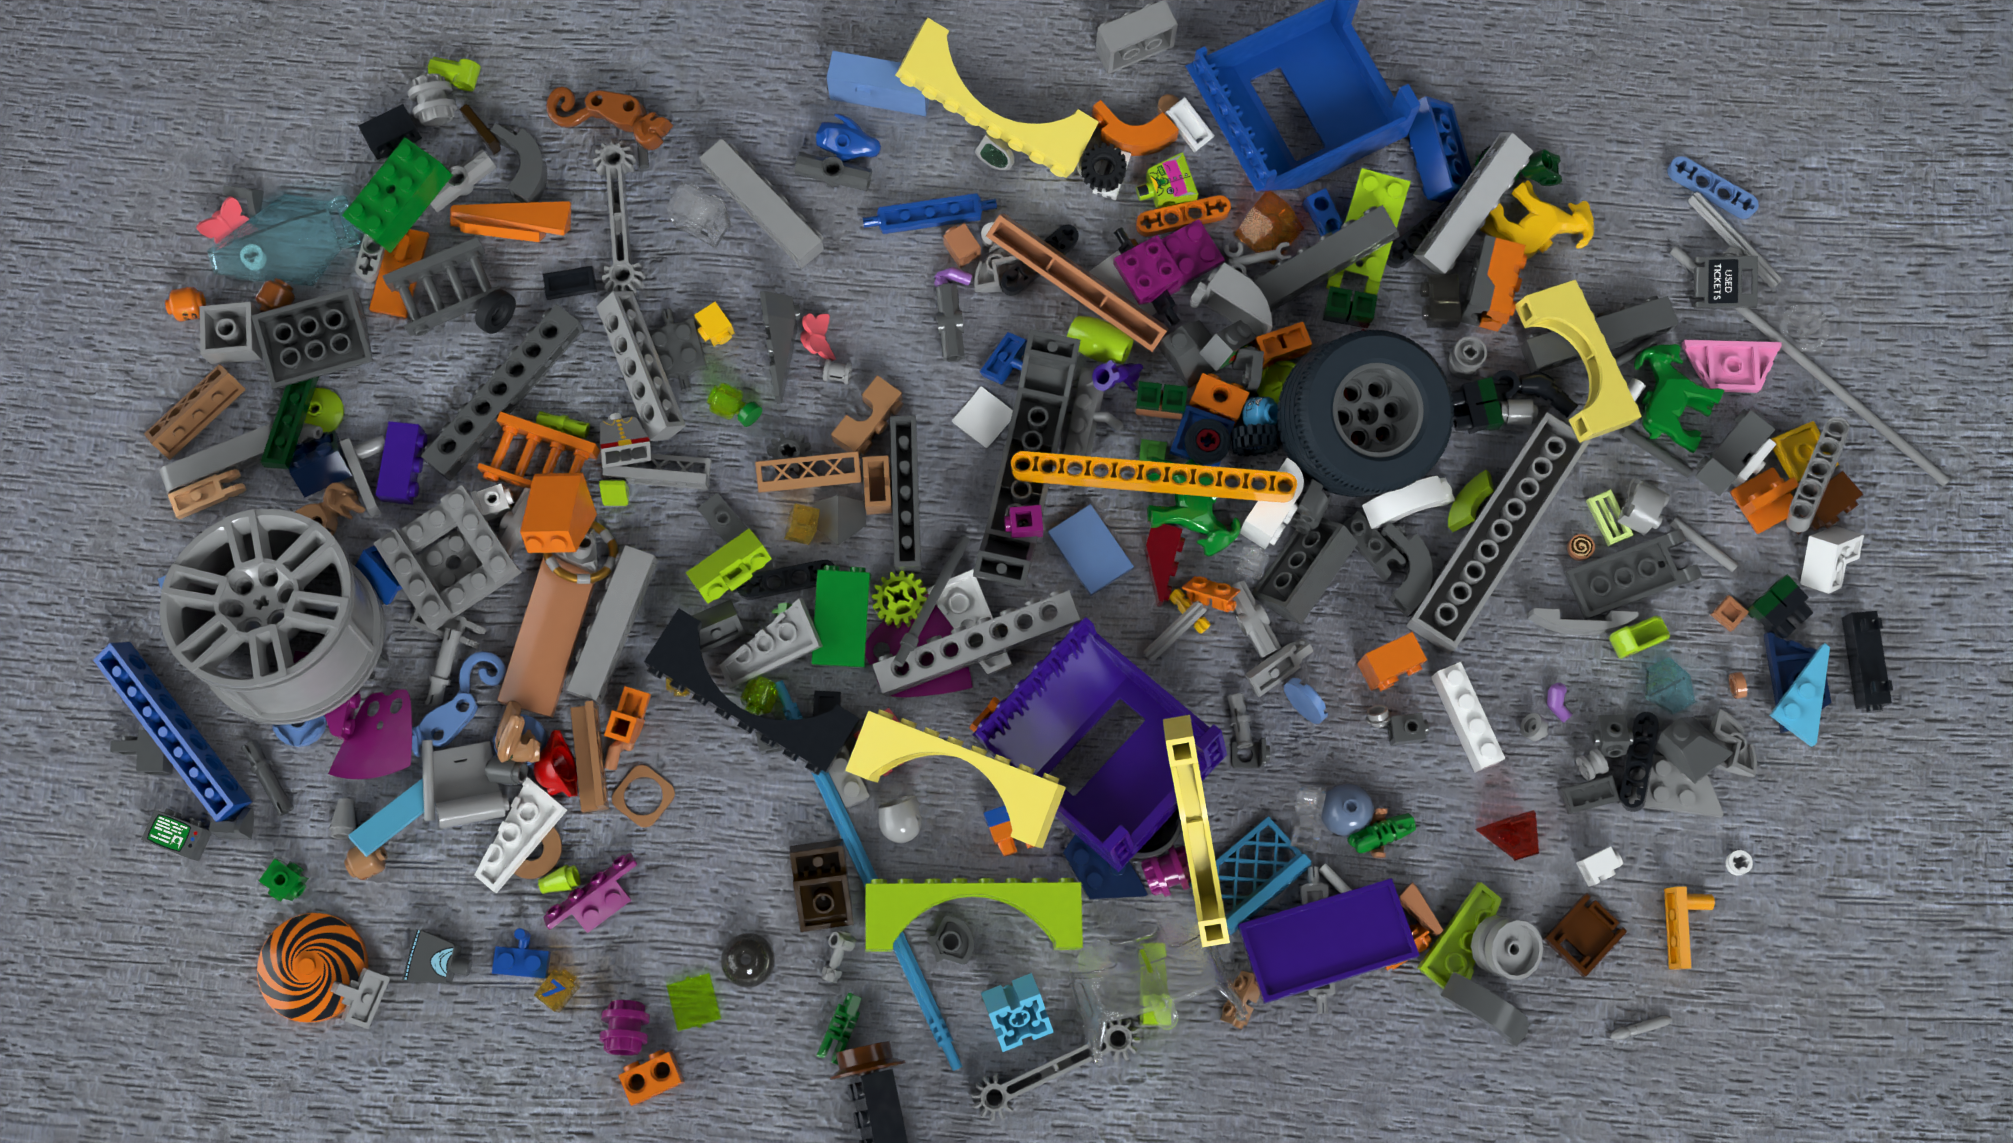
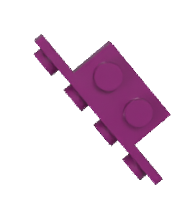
(595, 900)

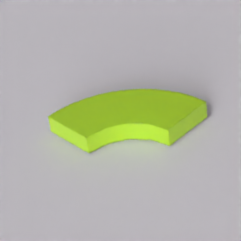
(1468, 500)

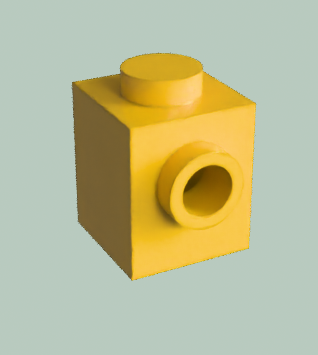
(714, 325)

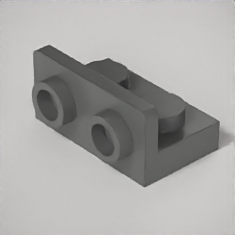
(1251, 363)

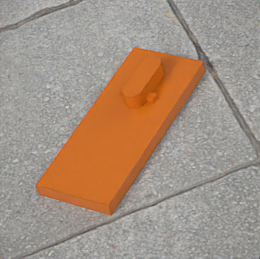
(407, 251)

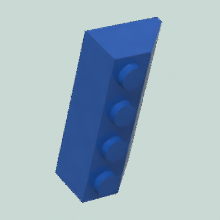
(1439, 150)

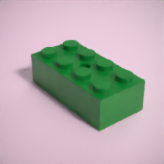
(397, 195)

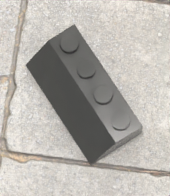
(1305, 570)

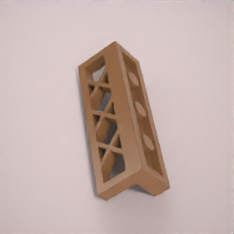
(194, 412)
(806, 482)
(589, 757)

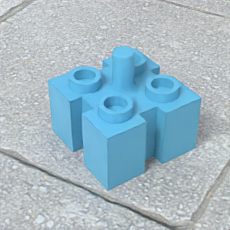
(1017, 1012)

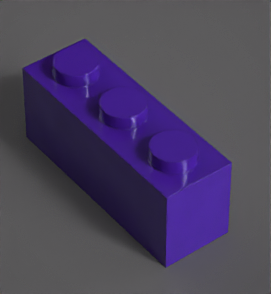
(401, 463)

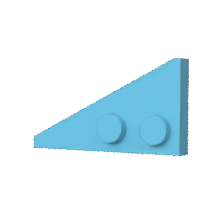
(1802, 703)

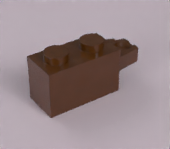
(1838, 497)

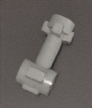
(841, 942)

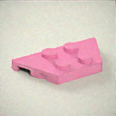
(1731, 364)

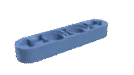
(1714, 183)

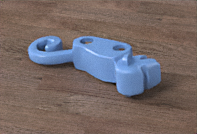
(447, 716)

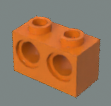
(1283, 344)
(653, 1083)

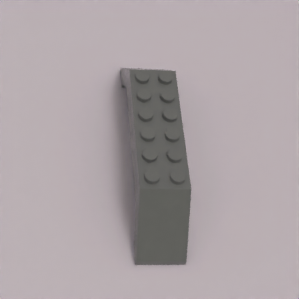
(1033, 427)

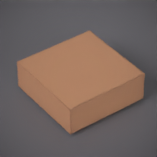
(1729, 613)

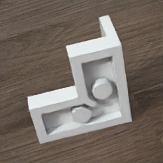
(1827, 558)

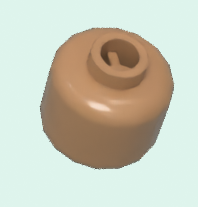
(365, 867)

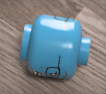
(1260, 411)

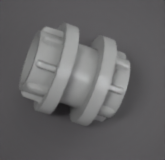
(432, 100)

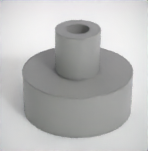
(1534, 727)

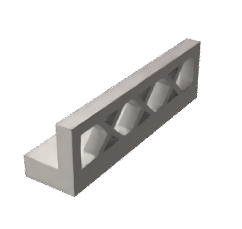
(662, 477)

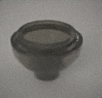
(761, 962)

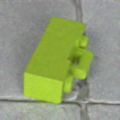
(729, 566)

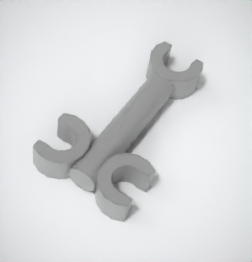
(1239, 261)

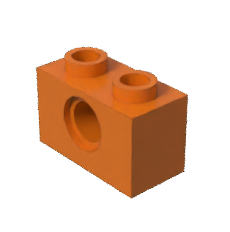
(1213, 384)

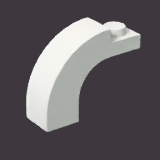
(1408, 500)

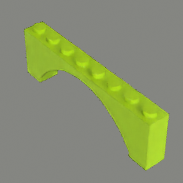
(1052, 906)

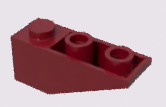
(1160, 555)

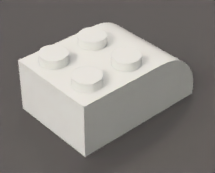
(1266, 519)

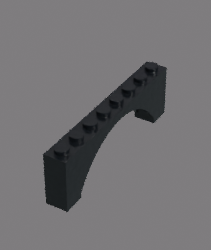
(811, 740)

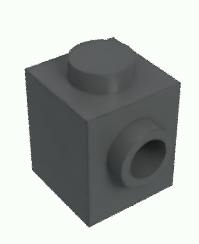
(1407, 729)

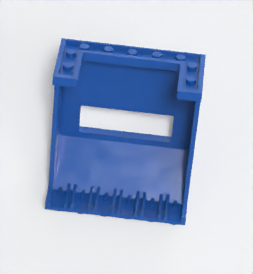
(1329, 78)

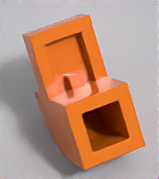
(629, 718)

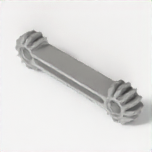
(619, 216)
(1054, 1069)

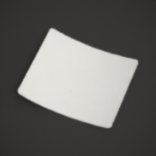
(983, 417)

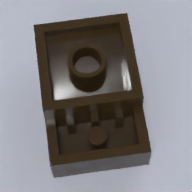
(821, 885)

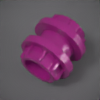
(1167, 871)
(624, 1027)

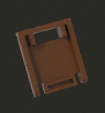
(1588, 931)

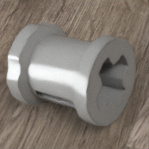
(837, 371)

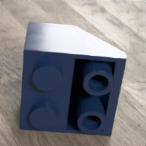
(319, 464)

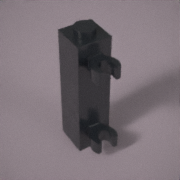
(1867, 661)

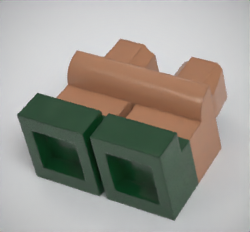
(1163, 404)

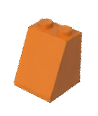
(557, 513)

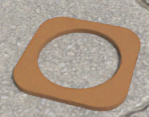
(643, 820)

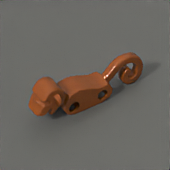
(615, 109)

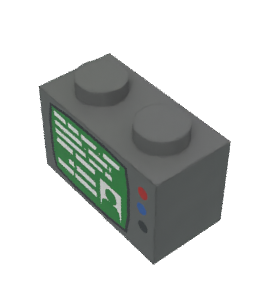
(177, 835)

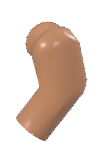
(614, 752)

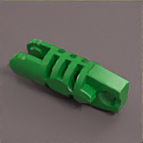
(1382, 833)
(841, 1026)

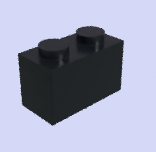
(388, 130)

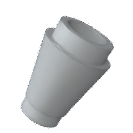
(343, 819)

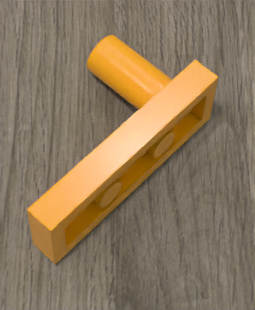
(1677, 923)

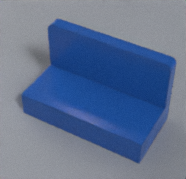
(378, 574)

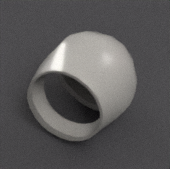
(900, 819)

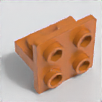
(1765, 499)

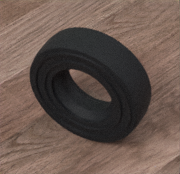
(495, 299)

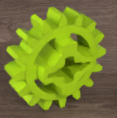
(895, 608)

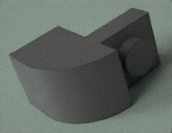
(149, 755)

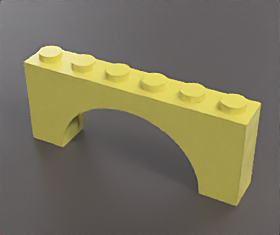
(1568, 314)

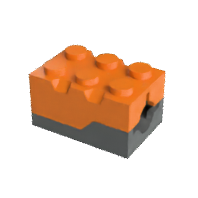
(1493, 283)

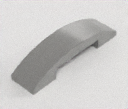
(1551, 620)

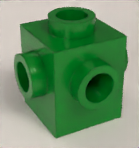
(284, 880)

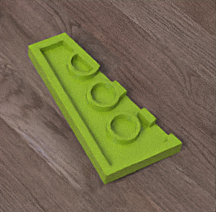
(1453, 947)

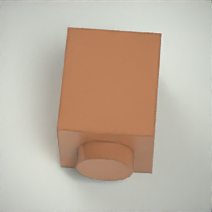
(961, 245)

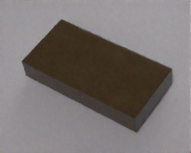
(480, 128)

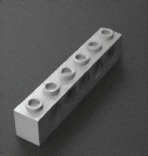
(640, 365)

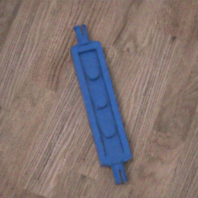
(930, 213)

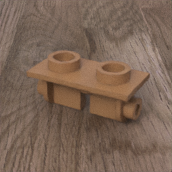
(1248, 990)

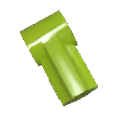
(460, 74)

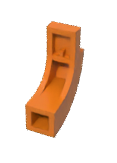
(1137, 140)

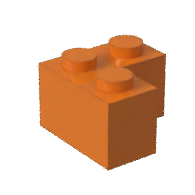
(1389, 661)

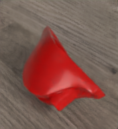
(557, 767)

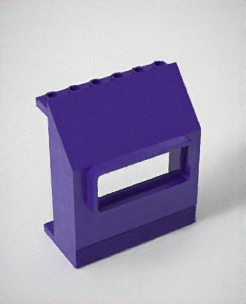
(1061, 704)

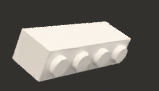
(1467, 717)

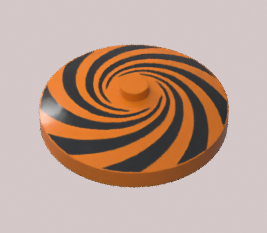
(304, 961)

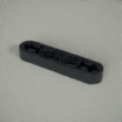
(1420, 230)
(1012, 273)
(787, 584)
(1639, 761)

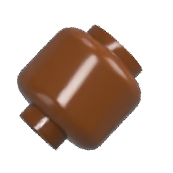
(274, 295)

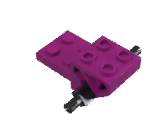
(1164, 265)

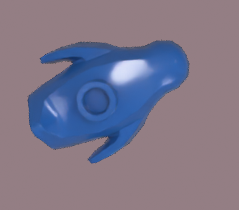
(846, 140)

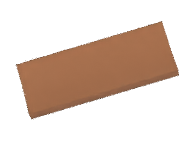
(546, 641)

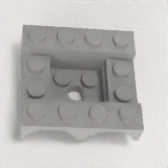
(426, 578)

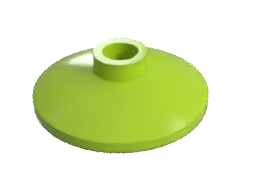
(330, 410)

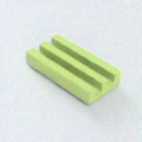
(1591, 502)

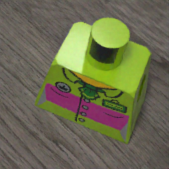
(1168, 183)

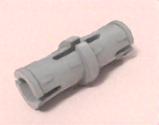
(1240, 720)

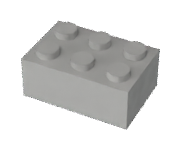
(1136, 36)

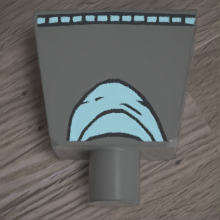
(434, 960)

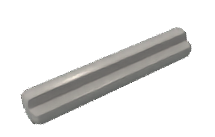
(1175, 630)

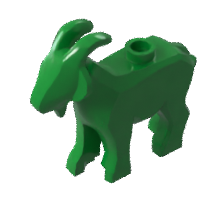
(1671, 396)
(1194, 514)

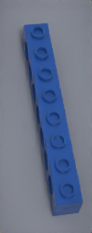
(172, 731)

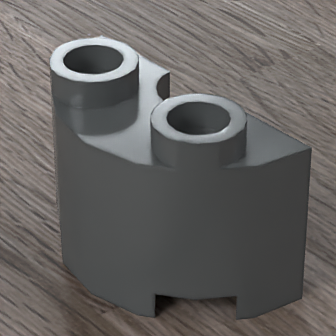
(1311, 508)

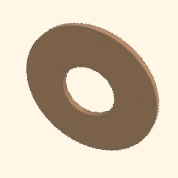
(546, 862)

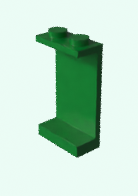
(841, 616)

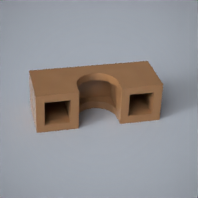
(857, 435)

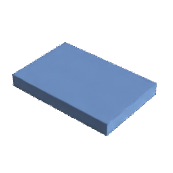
(1090, 550)

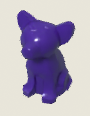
(1109, 374)

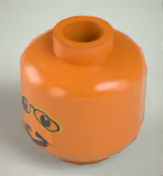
(185, 303)

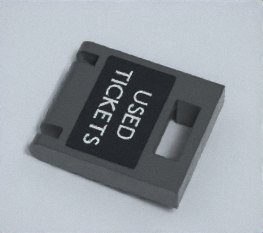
(1722, 282)

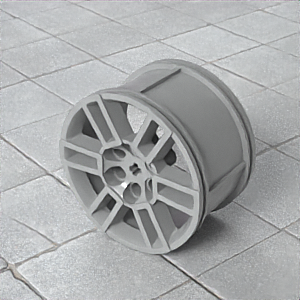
(253, 551)

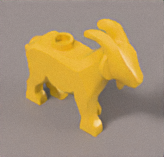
(1541, 223)

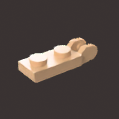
(205, 493)

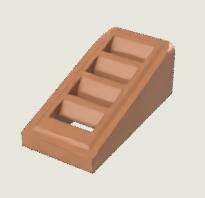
(1416, 906)

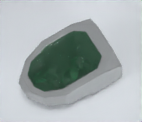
(995, 153)

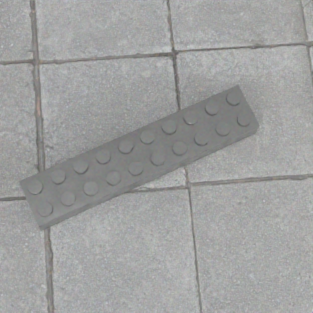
(1497, 534)

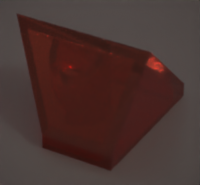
(1514, 835)

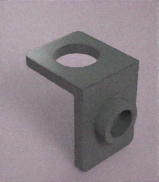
(1260, 753)

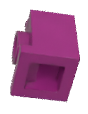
(1029, 514)

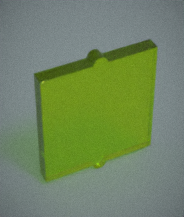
(693, 1002)

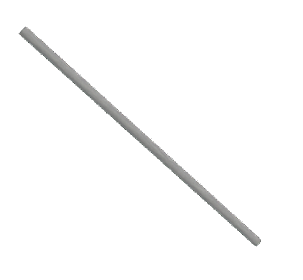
(1830, 383)

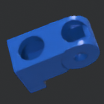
(1323, 212)

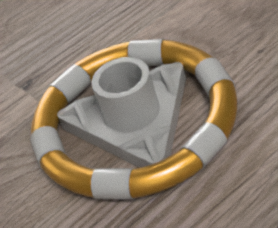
(585, 558)

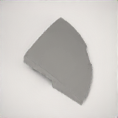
(989, 273)
(1729, 732)

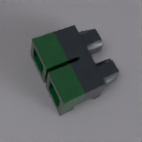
(1342, 310)
(1478, 407)
(1778, 604)

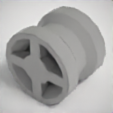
(1592, 764)

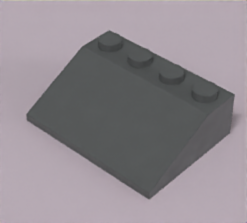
(313, 337)

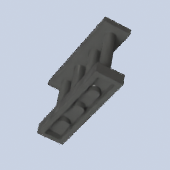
(424, 271)

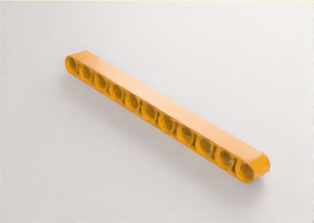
(1166, 471)

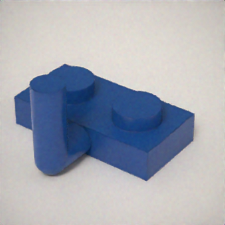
(1005, 358)
(521, 960)

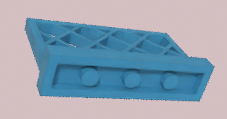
(1271, 887)

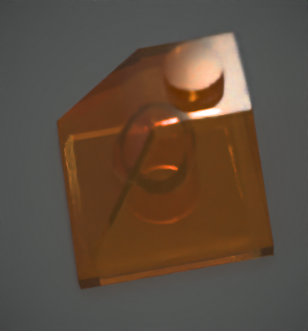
(1269, 224)

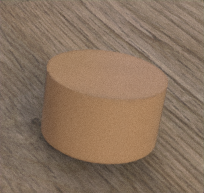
(1166, 102)

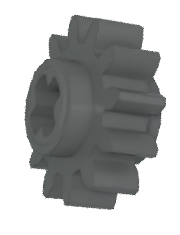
(787, 444)

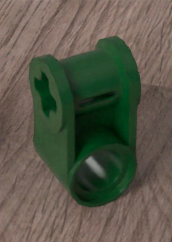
(1543, 168)

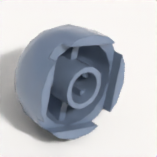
(1347, 809)

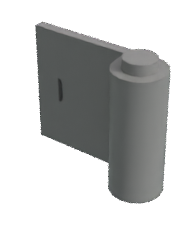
(462, 787)

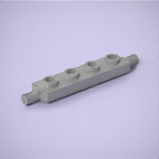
(1309, 893)

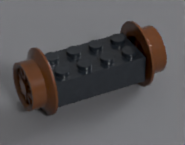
(874, 1092)

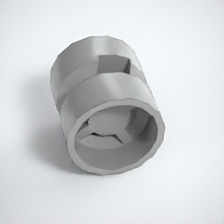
(1467, 357)

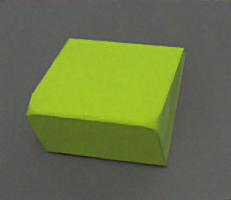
(614, 492)

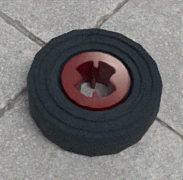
(1213, 453)

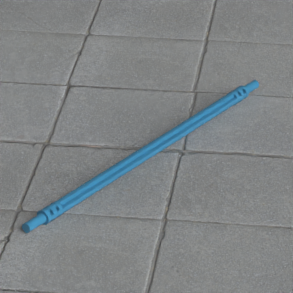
(866, 873)

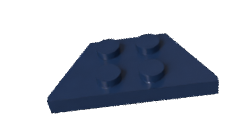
(1785, 663)
(1098, 876)

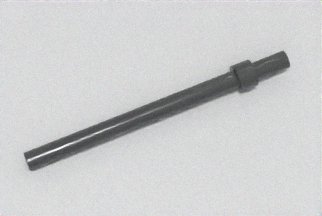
(910, 639)

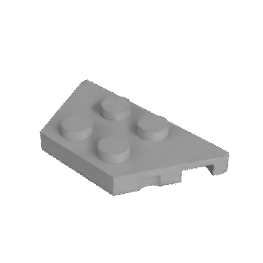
(1675, 792)

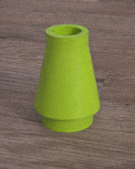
(562, 879)

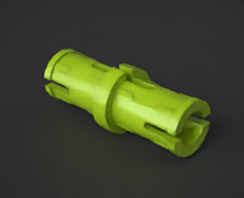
(563, 424)

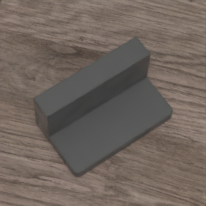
(719, 625)

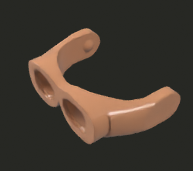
(1379, 815)

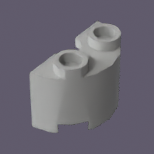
(1643, 506)

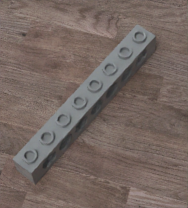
(1016, 637)

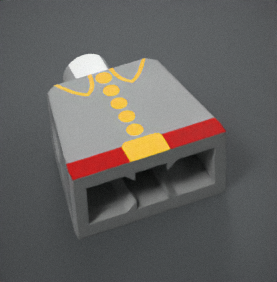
(623, 441)

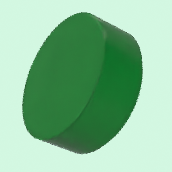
(749, 414)

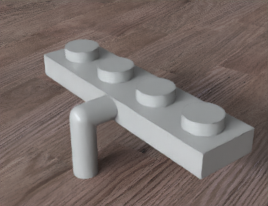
(1086, 416)

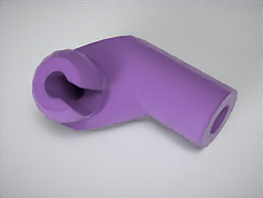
(952, 274)
(1555, 701)

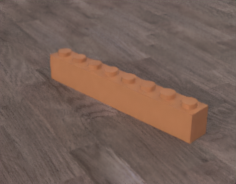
(1077, 282)

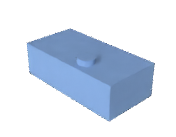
(872, 84)

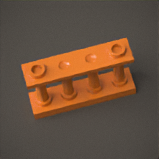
(535, 434)

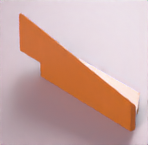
(513, 220)

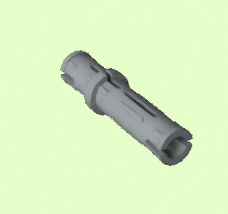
(443, 668)

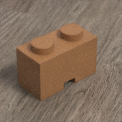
(877, 485)

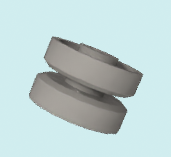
(1507, 947)

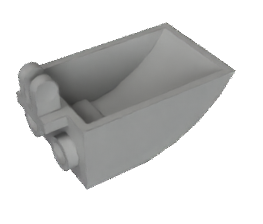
(1235, 299)

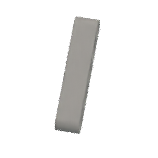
(230, 455)
(1814, 483)

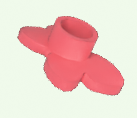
(223, 221)
(814, 335)

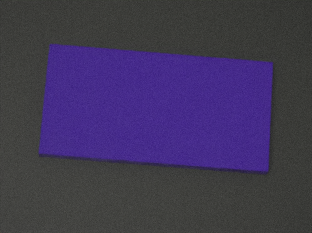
(1328, 941)

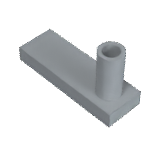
(354, 455)

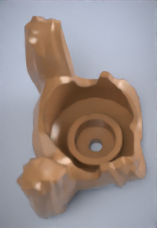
(509, 737)

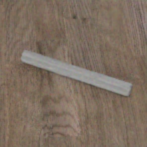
(1733, 237)

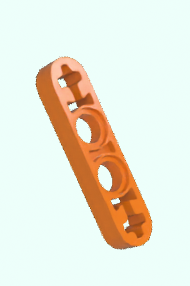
(1181, 211)

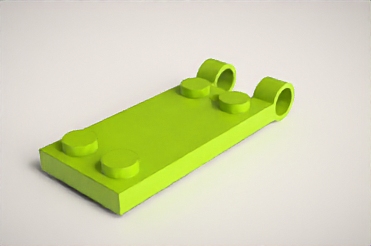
(1370, 191)

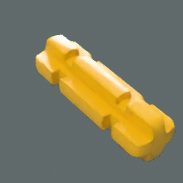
(1178, 597)

